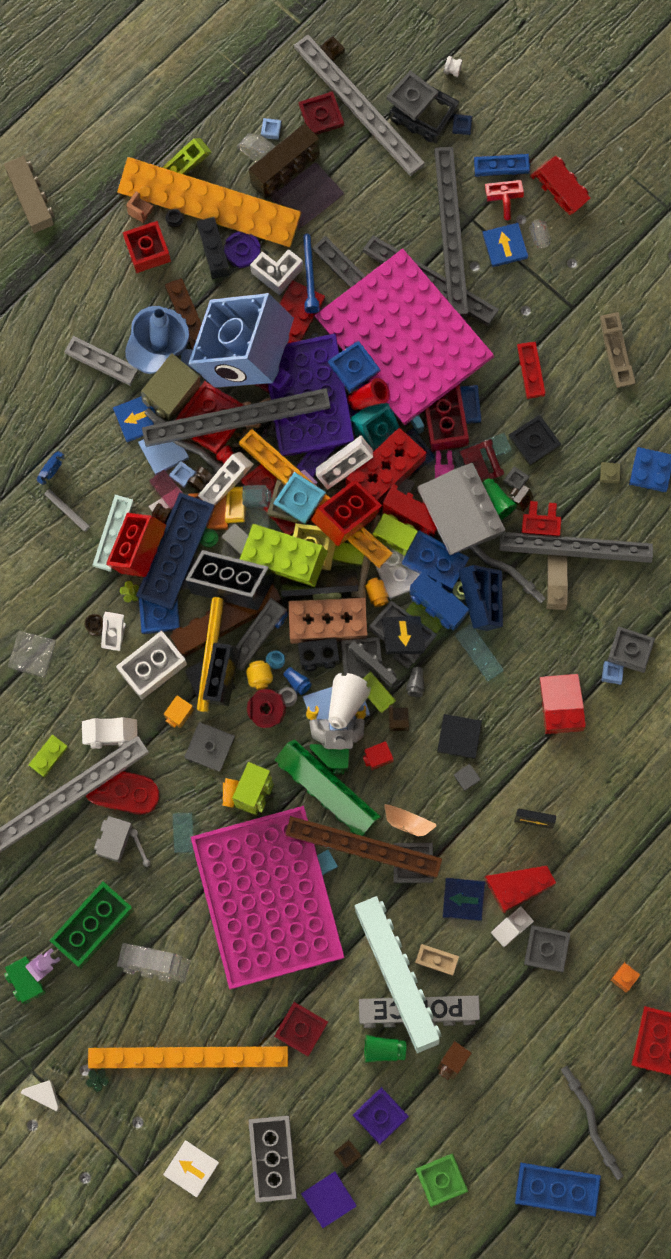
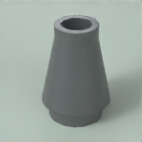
(416, 683)

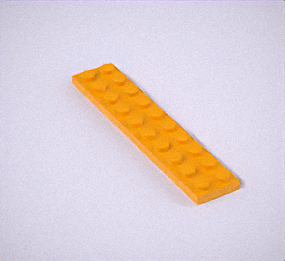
(209, 200)

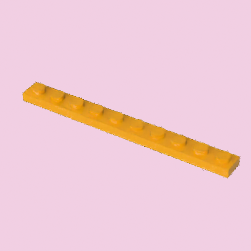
(283, 470)
(188, 1057)

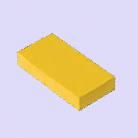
(235, 509)

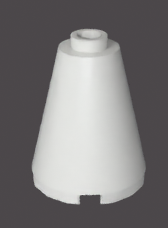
(346, 699)

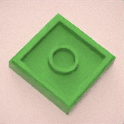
(441, 1180)

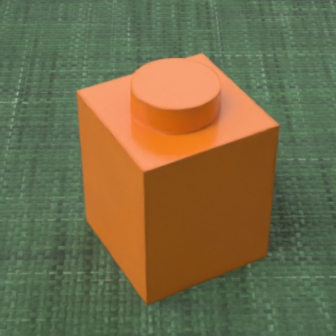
(625, 977)

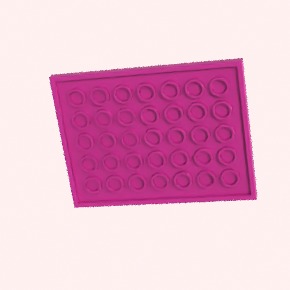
(408, 334)
(266, 899)

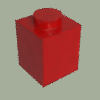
(377, 756)

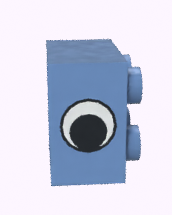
(241, 340)

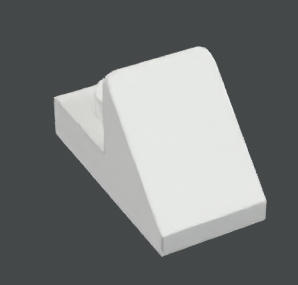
(113, 631)
(512, 926)

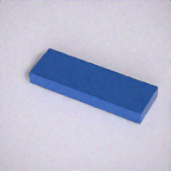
(501, 165)

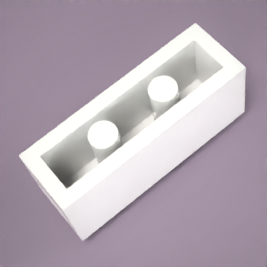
(344, 462)

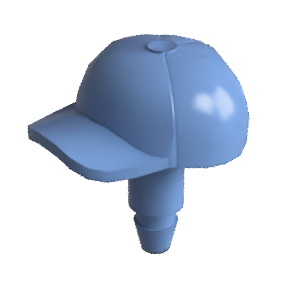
(154, 337)

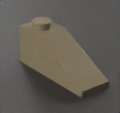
(557, 582)

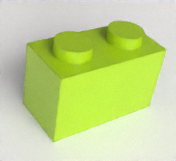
(395, 534)

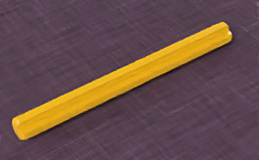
(212, 637)

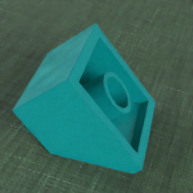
(375, 424)

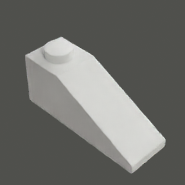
(226, 478)

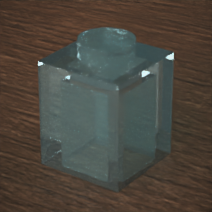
(256, 496)

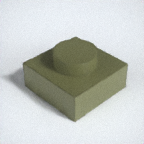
(610, 472)

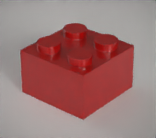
(146, 247)

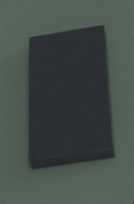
(337, 580)

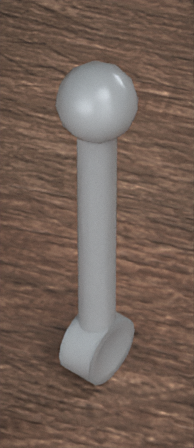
(134, 833)

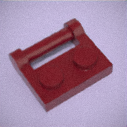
(473, 455)

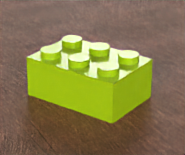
(252, 789)

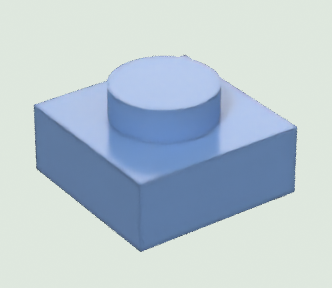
(612, 673)

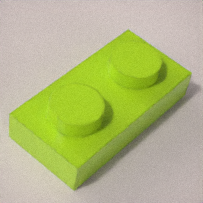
(48, 756)

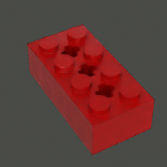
(385, 457)

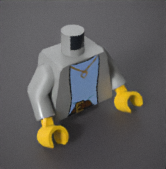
(336, 738)

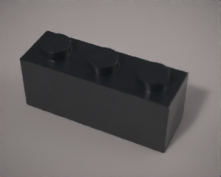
(213, 248)
(221, 674)

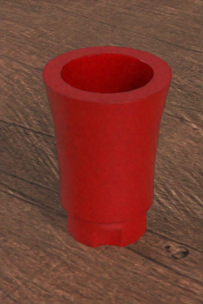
(370, 394)

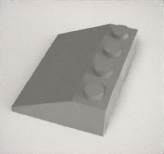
(461, 509)

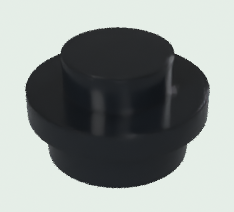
(174, 218)

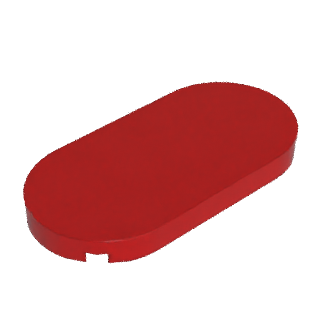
(127, 793)

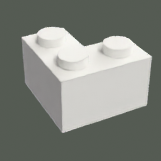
(279, 274)

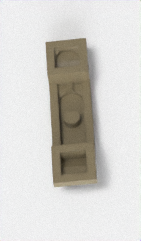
(616, 350)

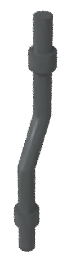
(187, 445)
(529, 587)
(609, 1159)

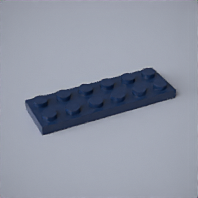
(176, 551)

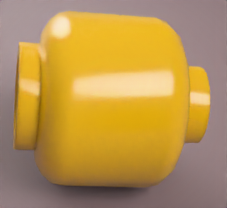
(259, 675)

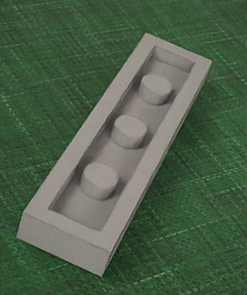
(101, 360)

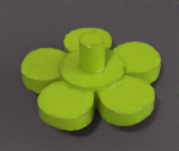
(130, 591)

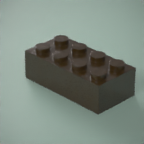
(284, 161)

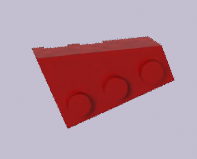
(561, 184)
(409, 511)
(519, 886)

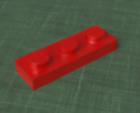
(531, 370)

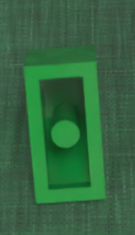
(332, 759)

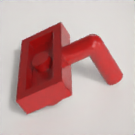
(505, 192)

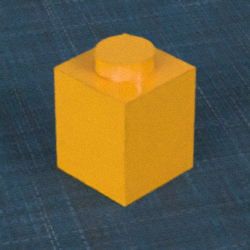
(178, 712)

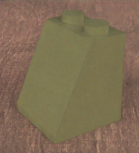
(170, 388)

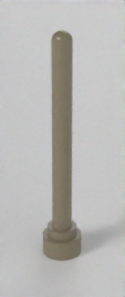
(361, 593)

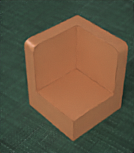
(138, 208)

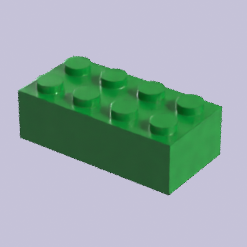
(91, 925)

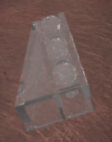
(153, 963)

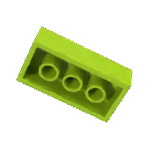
(284, 554)

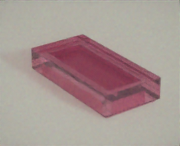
(165, 488)

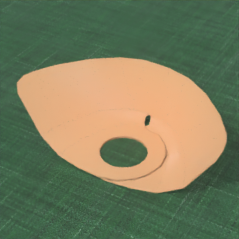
(412, 823)

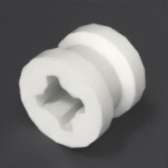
(453, 66)

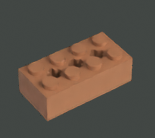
(320, 610)

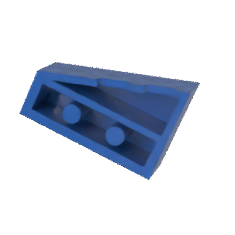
(438, 601)

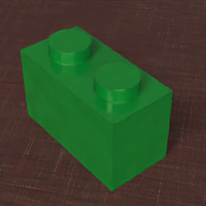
(24, 983)

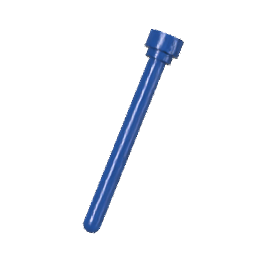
(311, 304)

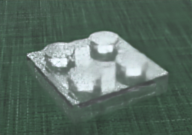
(31, 654)

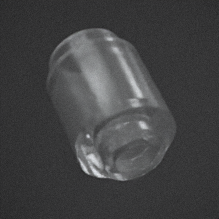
(540, 233)

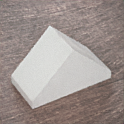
(44, 1094)

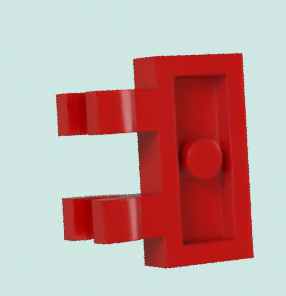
(541, 524)

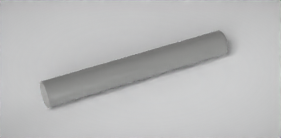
(69, 512)

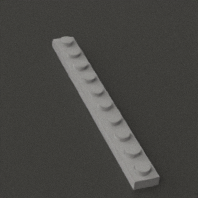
(359, 105)
(71, 792)

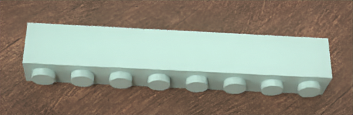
(397, 974)

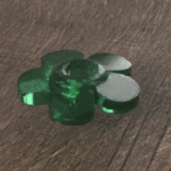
(97, 1079)

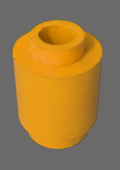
(377, 592)

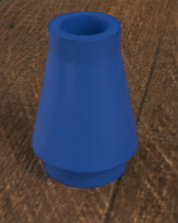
(298, 681)

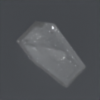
(255, 146)

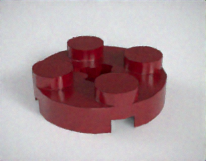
(259, 700)

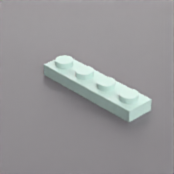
(115, 519)

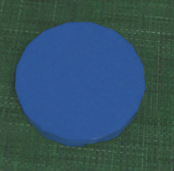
(50, 468)

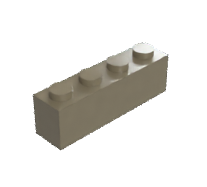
(28, 193)

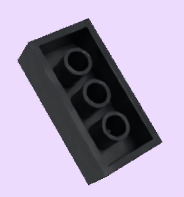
(230, 579)

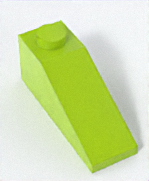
(189, 157)

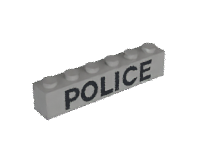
(444, 1009)

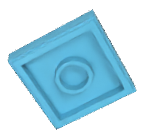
(299, 498)

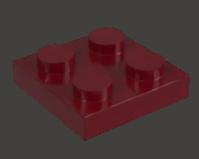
(321, 113)
(301, 1029)

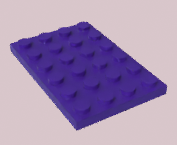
(310, 372)

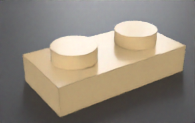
(437, 960)

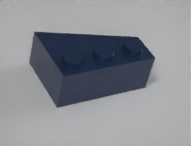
(483, 596)

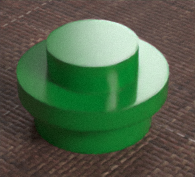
(210, 538)

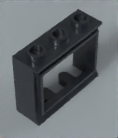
(428, 132)

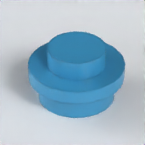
(275, 659)

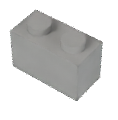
(113, 839)

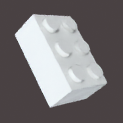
(151, 665)

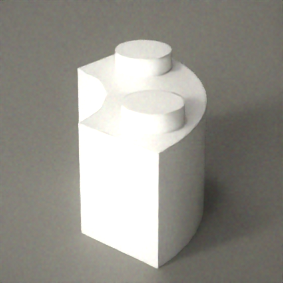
(108, 731)

